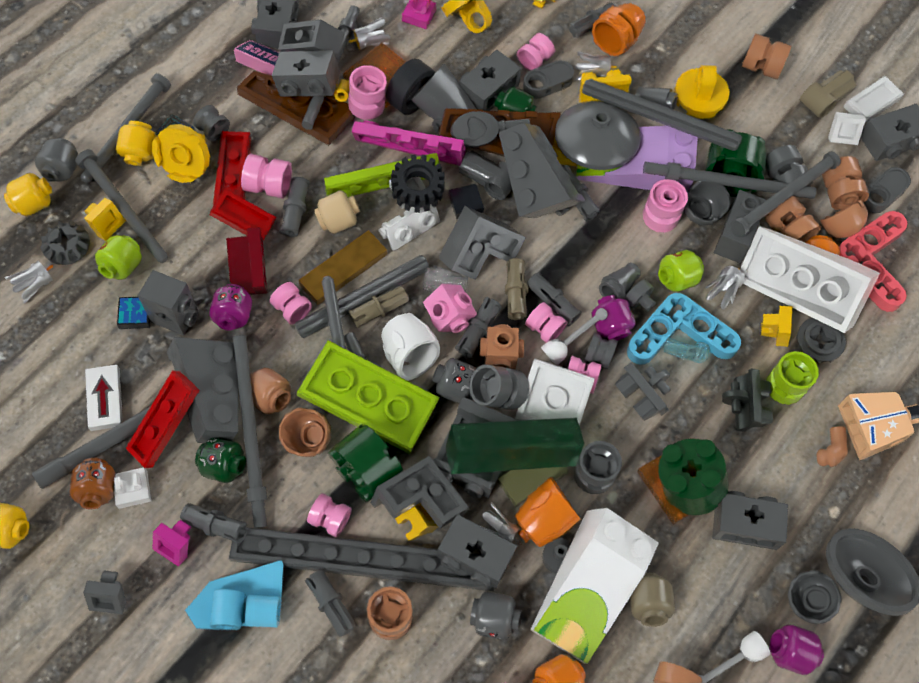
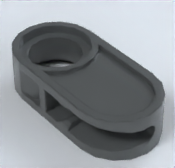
(554, 77)
(889, 186)

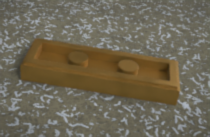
(344, 265)

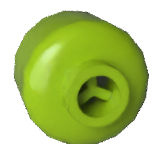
(118, 257)
(681, 270)

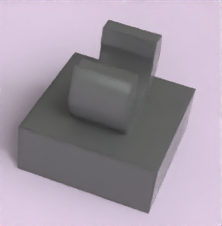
(105, 595)

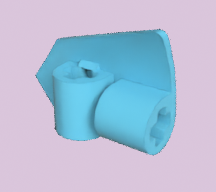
(240, 600)

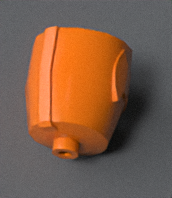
(618, 28)
(546, 514)

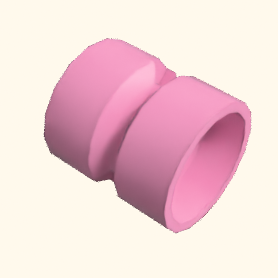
(367, 92)
(261, 175)
(665, 205)

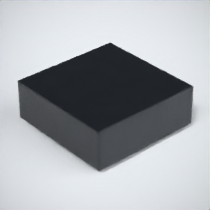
(465, 196)

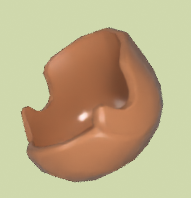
(846, 221)
(305, 432)

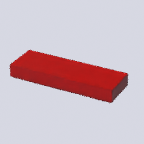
(232, 156)
(162, 419)

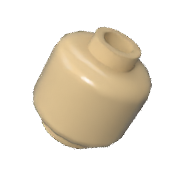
(337, 212)

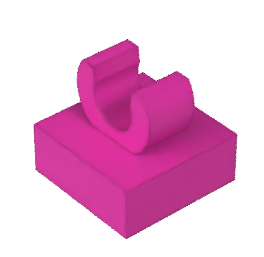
(419, 13)
(172, 542)

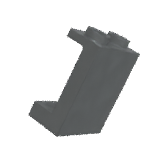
(479, 483)

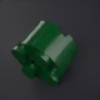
(746, 161)
(364, 461)
(677, 472)

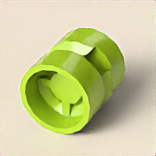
(792, 377)

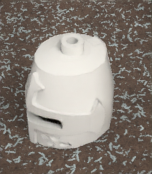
(409, 341)

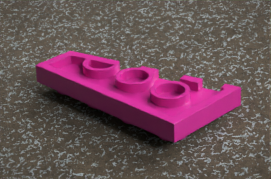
(447, 149)

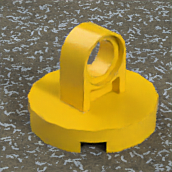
(467, 9)
(702, 92)
(181, 153)

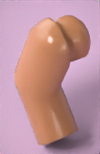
(836, 451)

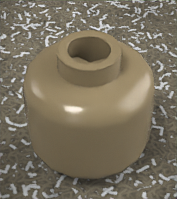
(652, 600)

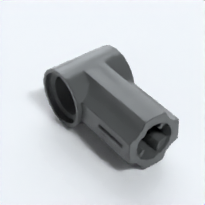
(487, 173)

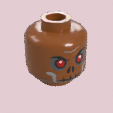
(92, 483)

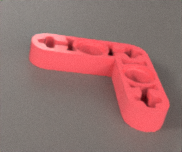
(865, 251)

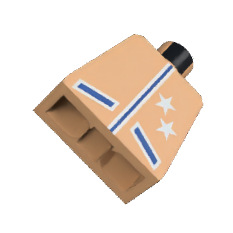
(877, 421)

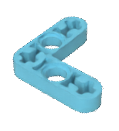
(682, 320)

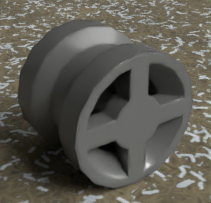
(210, 122)
(601, 351)

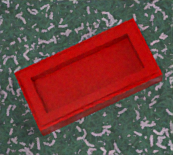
(241, 214)

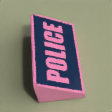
(256, 57)

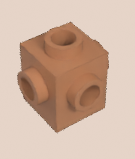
(502, 346)

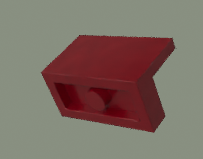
(247, 262)

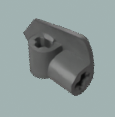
(441, 93)

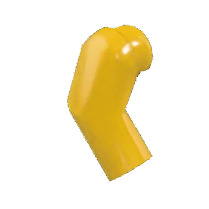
(342, 90)

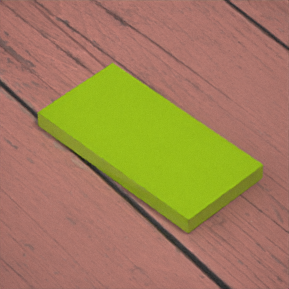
(368, 396)

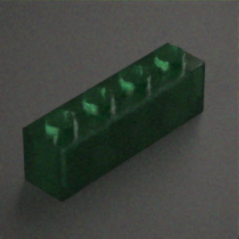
(514, 445)

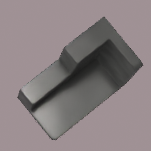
(477, 237)
(424, 485)

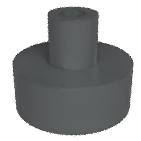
(640, 295)
(550, 555)

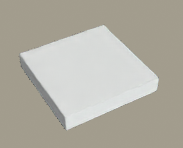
(555, 393)

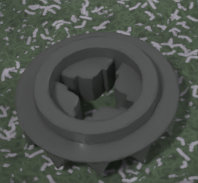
(77, 244)
(830, 351)

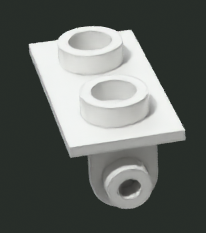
(404, 229)

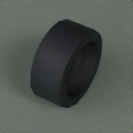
(406, 84)

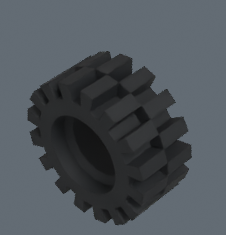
(422, 169)

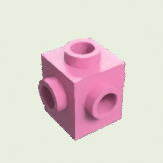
(450, 308)

